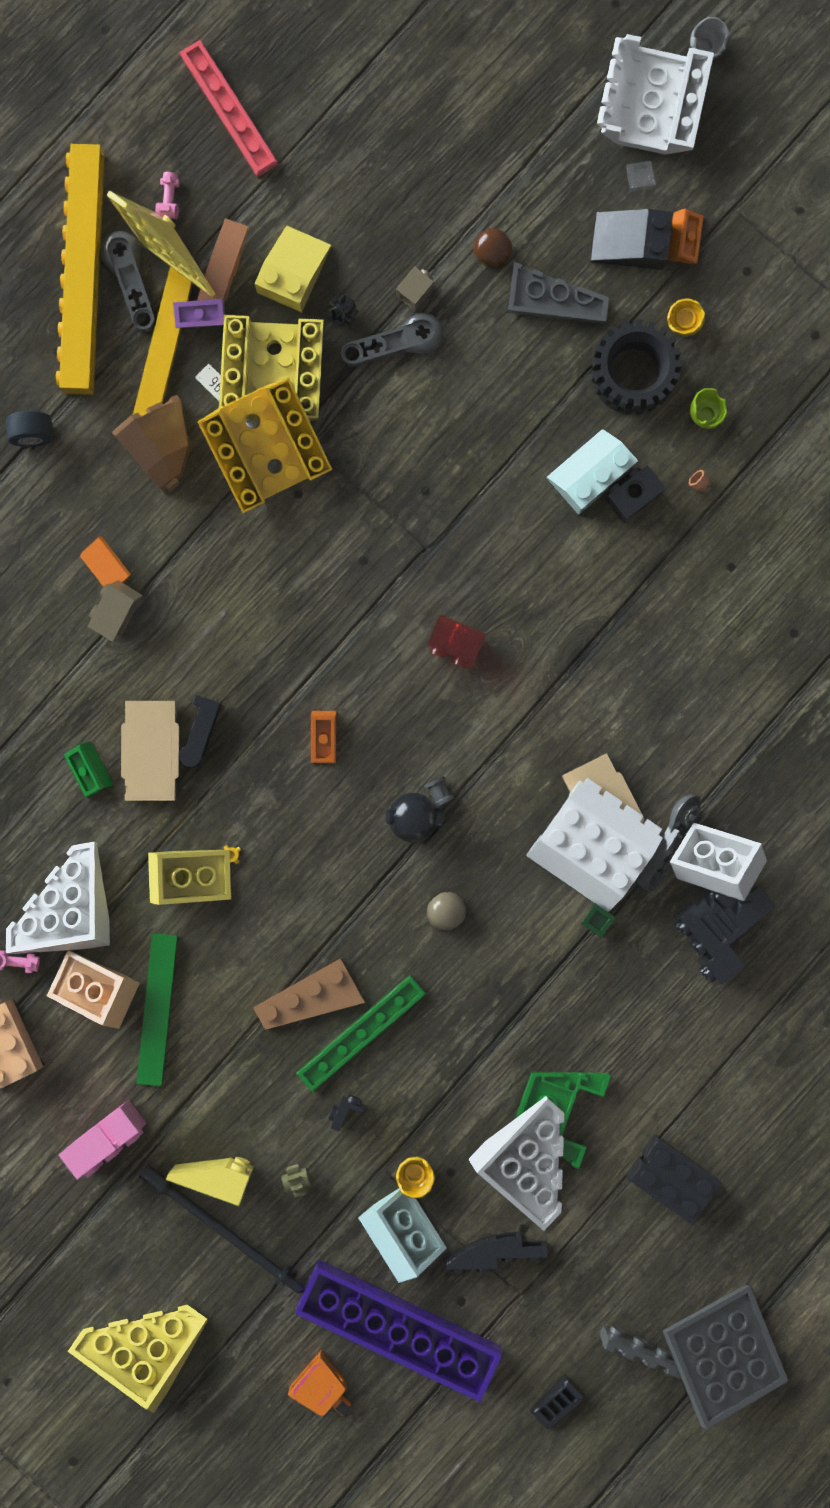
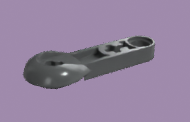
(127, 271)
(398, 340)
(682, 817)

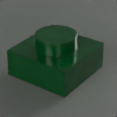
(597, 920)

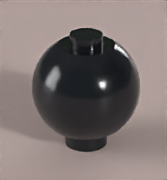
(414, 817)

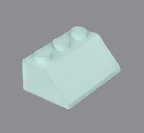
(592, 470)
(402, 1235)

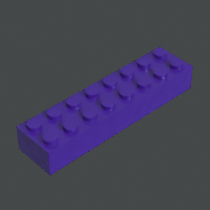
(399, 1330)

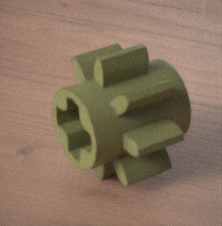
(296, 1180)

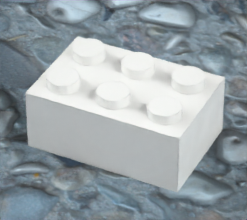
(718, 861)

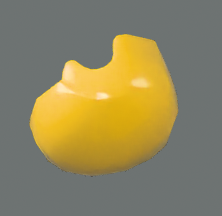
(686, 317)
(415, 1177)

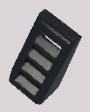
(564, 1383)

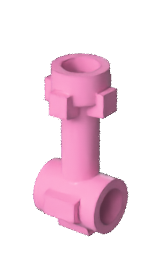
(167, 208)
(30, 963)

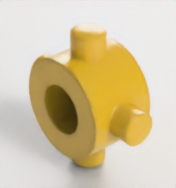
(234, 853)

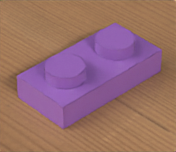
(199, 313)

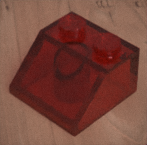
(455, 641)

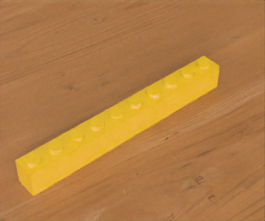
(81, 269)

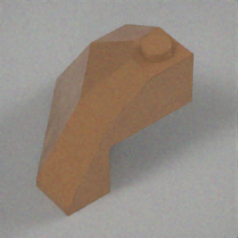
(158, 442)

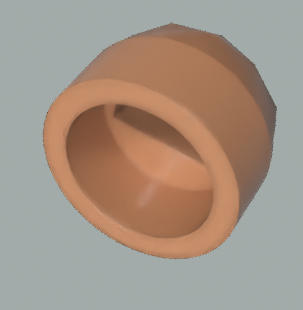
(699, 481)

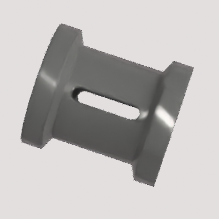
(439, 791)

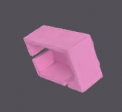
(103, 1140)

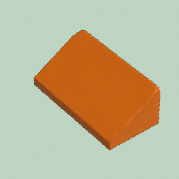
(685, 236)
(104, 563)

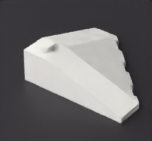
(68, 911)
(524, 1162)

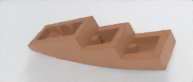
(225, 259)

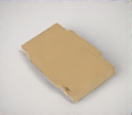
(150, 750)
(603, 774)

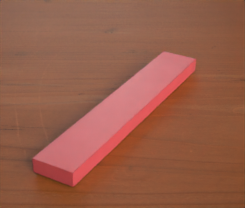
(228, 108)

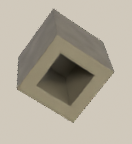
(415, 288)

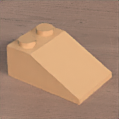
(93, 990)

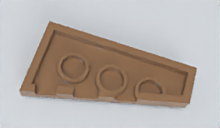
(314, 995)

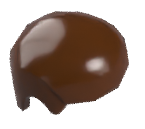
(492, 247)

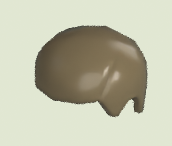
(446, 911)

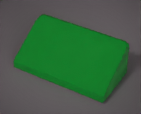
(88, 769)

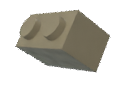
(114, 610)

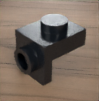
(339, 1113)

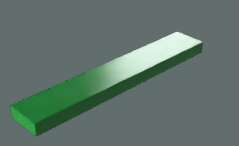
(157, 1009)
(361, 1033)

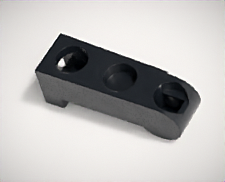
(207, 715)

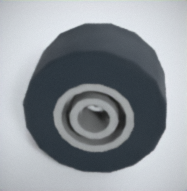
(29, 428)

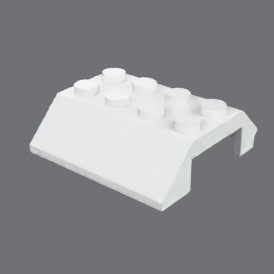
(654, 97)
(596, 845)

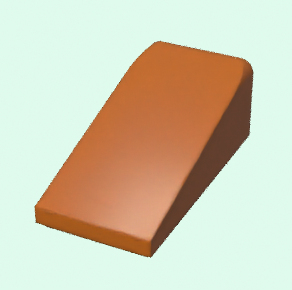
(323, 736)

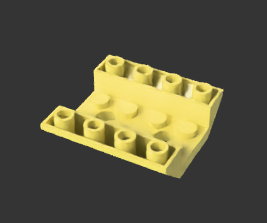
(250, 366)

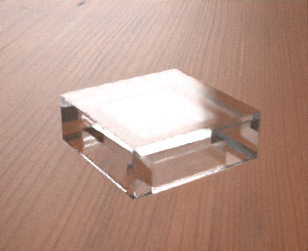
(640, 176)

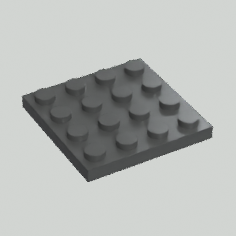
(725, 1356)

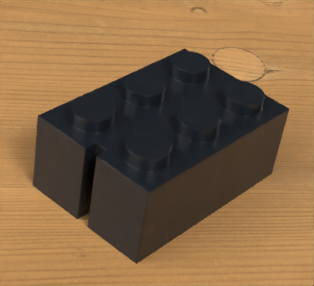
(673, 1179)

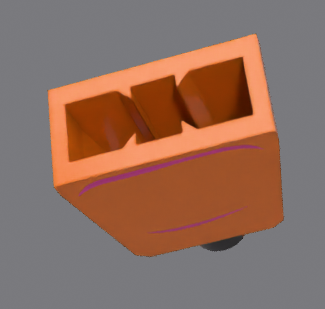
(321, 1387)

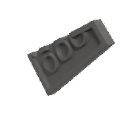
(548, 297)
(651, 1357)

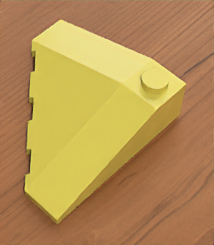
(161, 239)
(141, 1354)

